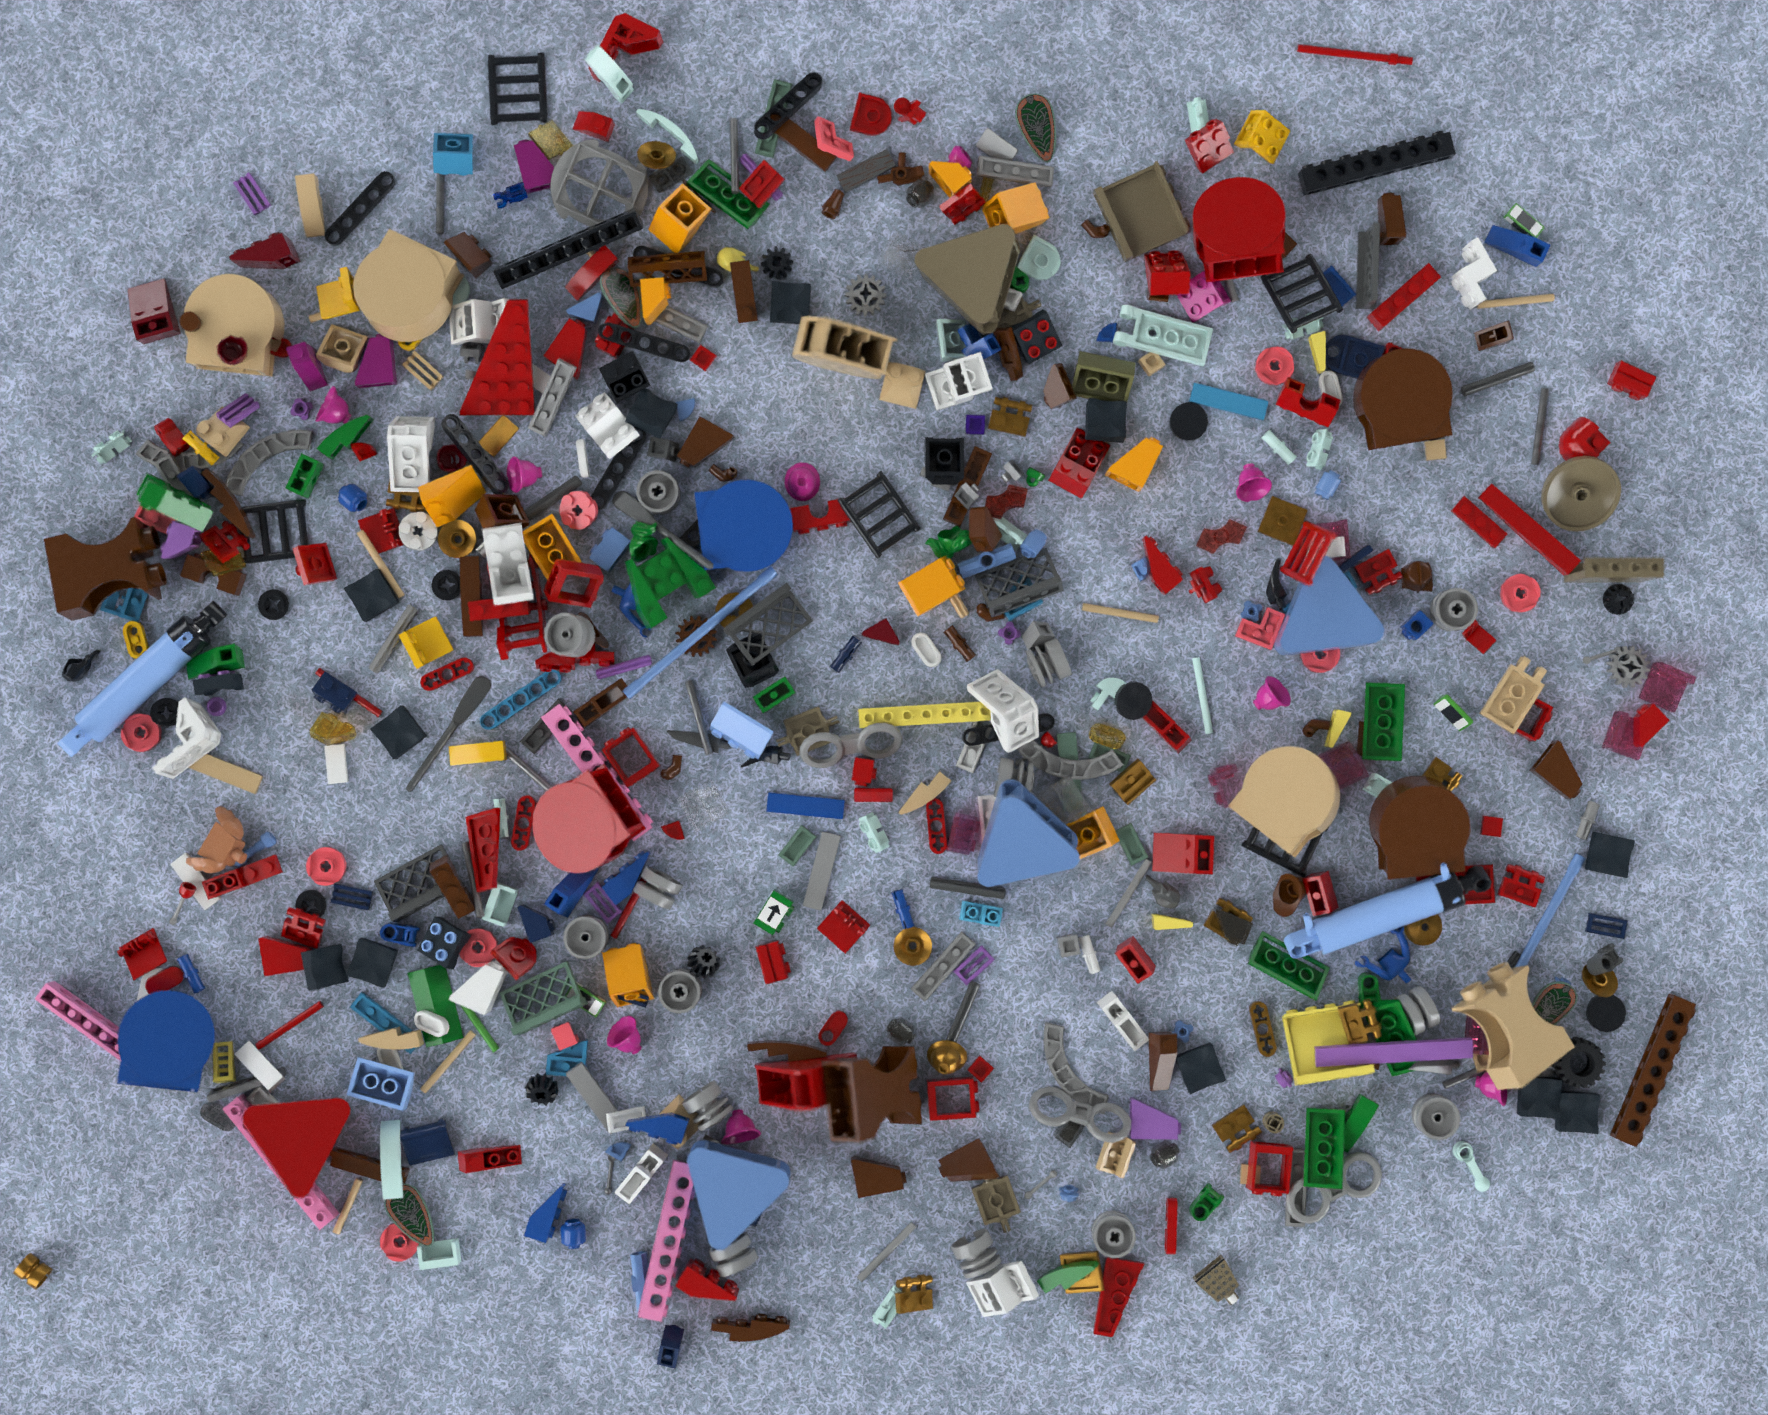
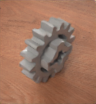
(858, 295)
(1630, 659)

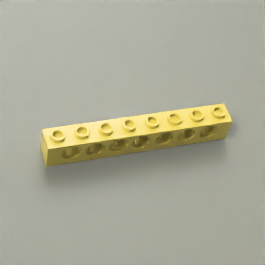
(925, 714)

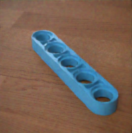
(511, 700)

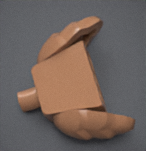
(222, 845)

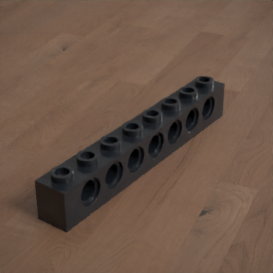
(1443, 150)
(568, 248)

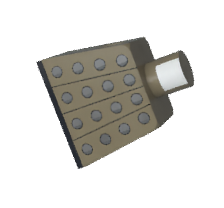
(1218, 1281)

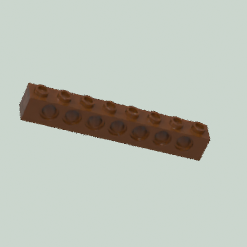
(1643, 1073)

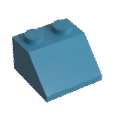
(453, 154)

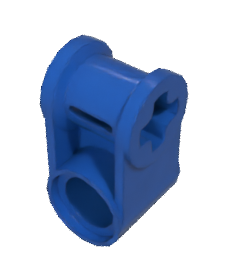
(404, 934)

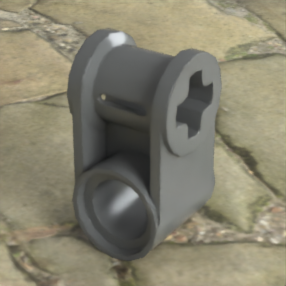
(1604, 960)

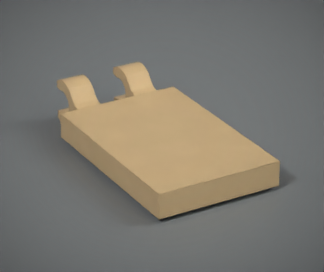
(1514, 696)

